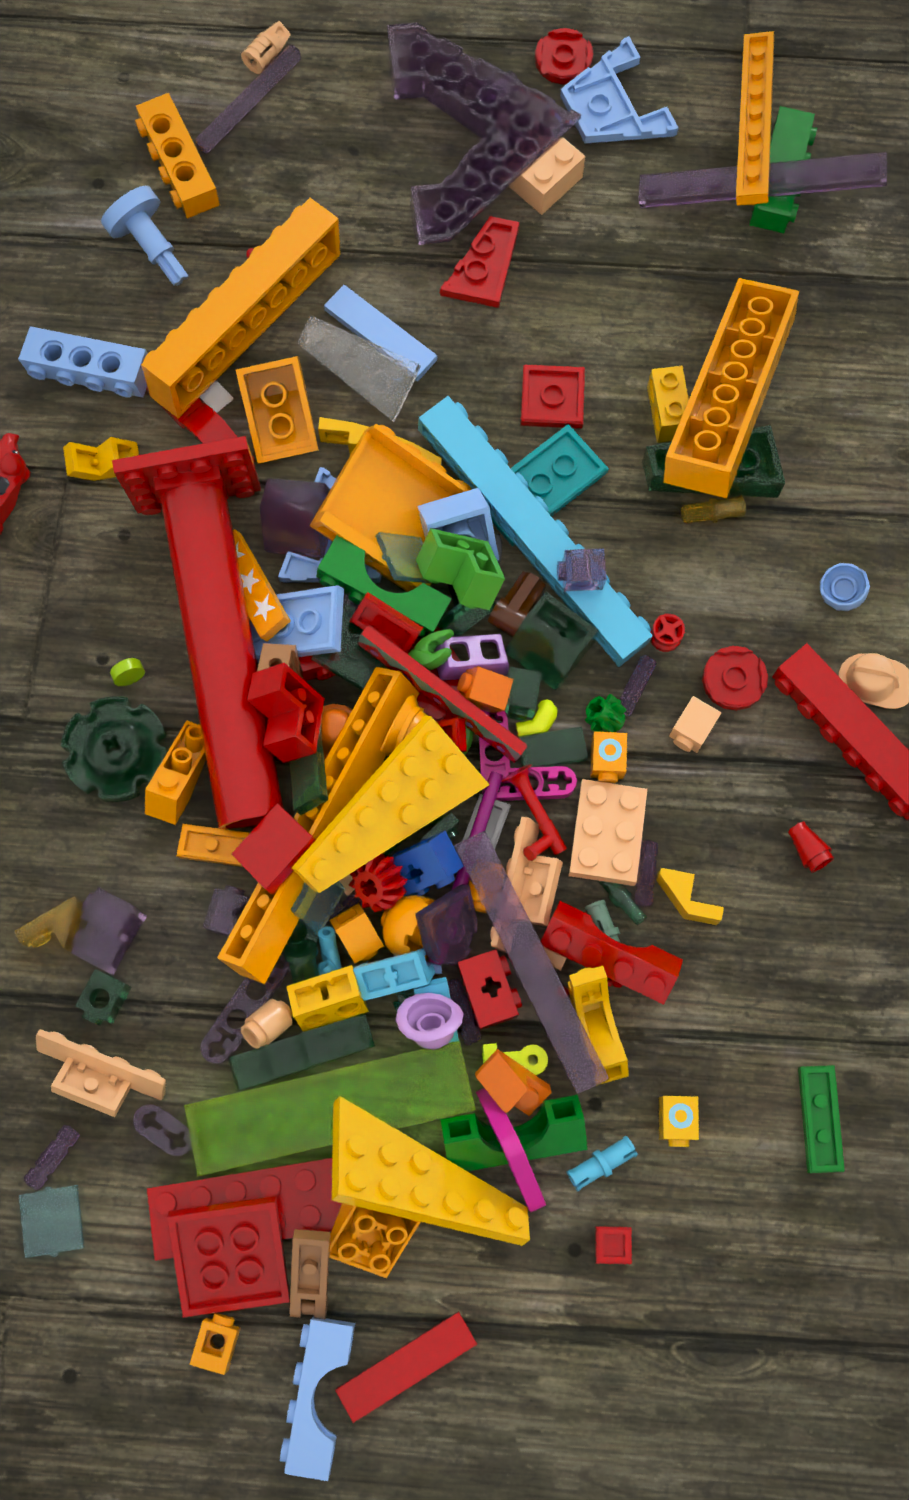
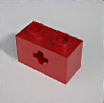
(474, 974)

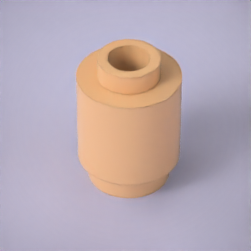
(267, 1023)

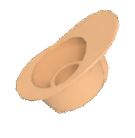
(877, 680)

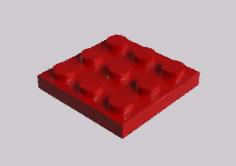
(229, 1256)

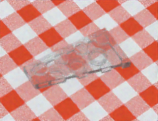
(367, 368)

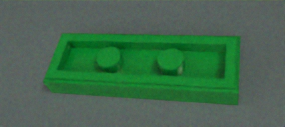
(821, 1119)

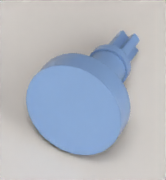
(132, 215)

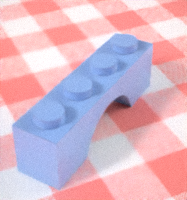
(311, 1444)

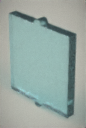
(401, 555)
(315, 908)
(51, 1221)

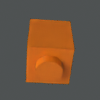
(485, 689)

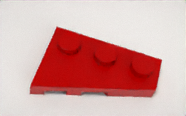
(485, 267)

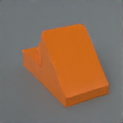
(512, 1084)

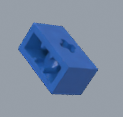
(428, 864)

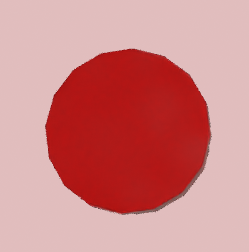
(563, 55)
(734, 678)

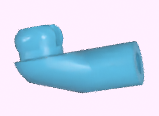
(329, 951)

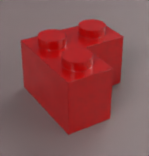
(291, 711)

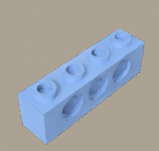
(45, 346)

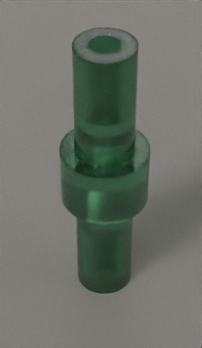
(621, 898)

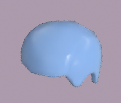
(844, 586)

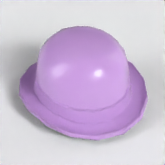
(429, 1019)

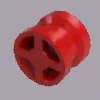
(670, 626)

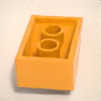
(277, 409)

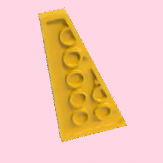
(403, 795)
(400, 1177)

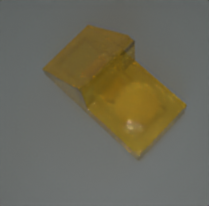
(61, 920)

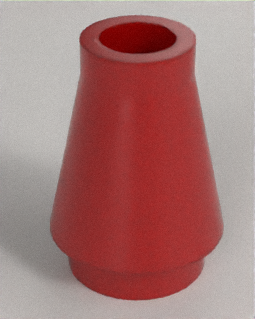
(810, 847)

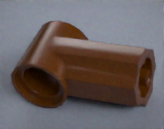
(520, 600)

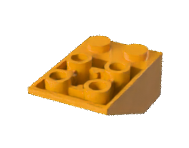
(369, 1238)

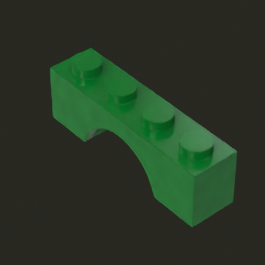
(345, 567)
(551, 1132)

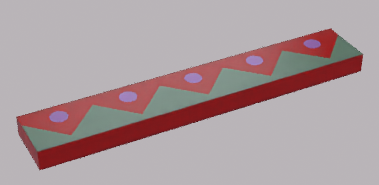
(442, 694)

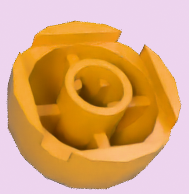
(401, 927)

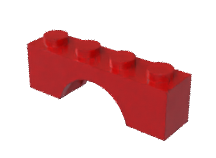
(640, 969)

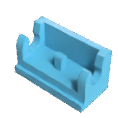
(393, 974)

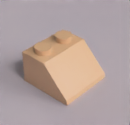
(550, 176)

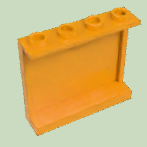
(381, 494)

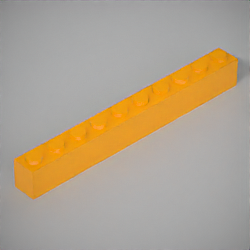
(353, 759)

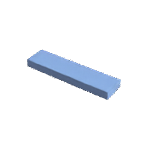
(377, 328)

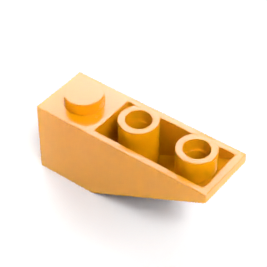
(176, 776)

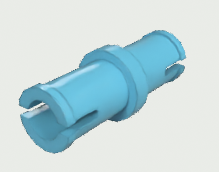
(602, 1163)

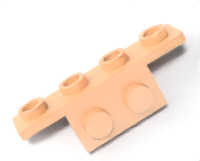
(532, 880)
(95, 1077)

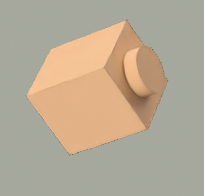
(694, 725)

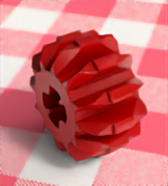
(379, 883)

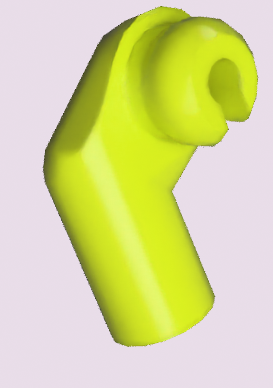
(541, 721)

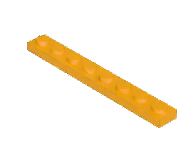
(755, 119)

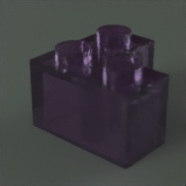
(108, 932)

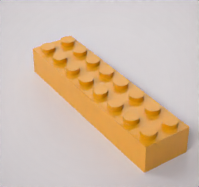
(242, 307)
(731, 388)

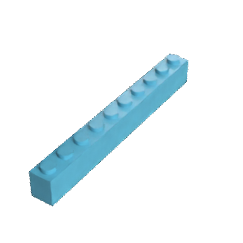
(530, 525)

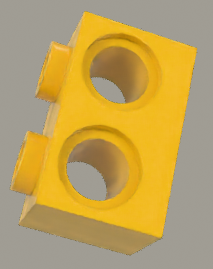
(667, 400)
(326, 999)

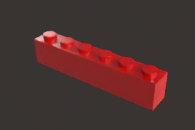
(848, 724)

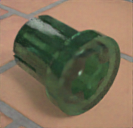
(301, 959)

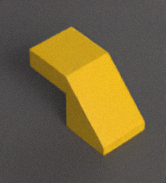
(96, 462)
(678, 889)

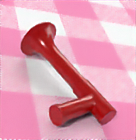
(551, 837)

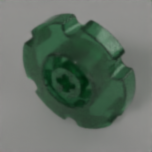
(107, 726)

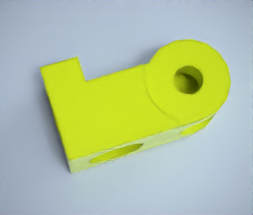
(531, 1056)

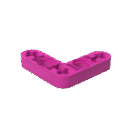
(503, 767)
(513, 1151)

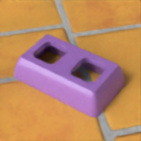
(454, 669)

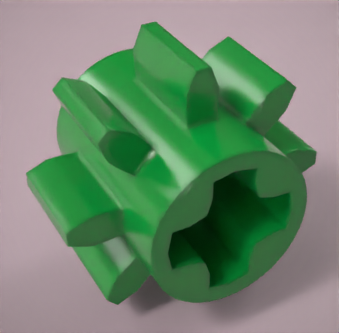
(605, 714)

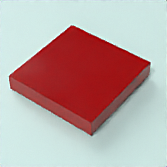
(552, 396)
(273, 848)

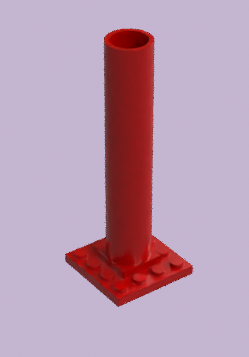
(193, 493)

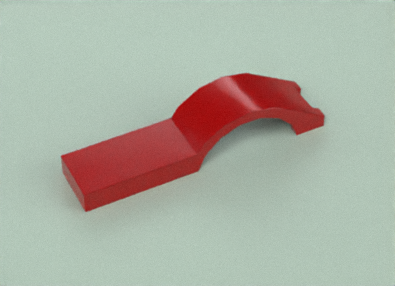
(203, 423)

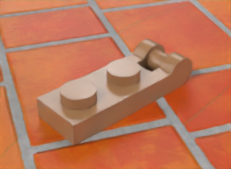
(309, 1273)

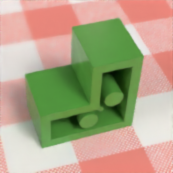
(465, 564)

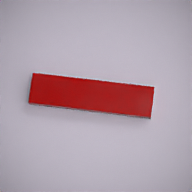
(405, 1366)

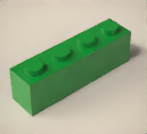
(788, 143)

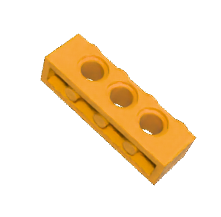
(170, 138)

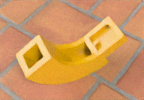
(591, 1002)

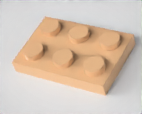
(608, 832)

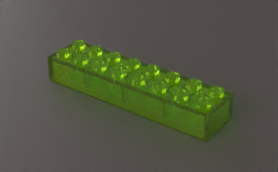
(299, 1112)

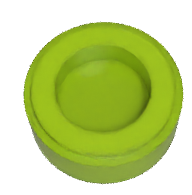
(127, 672)

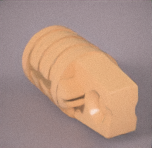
(265, 47)

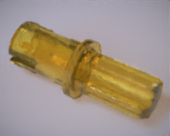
(713, 510)

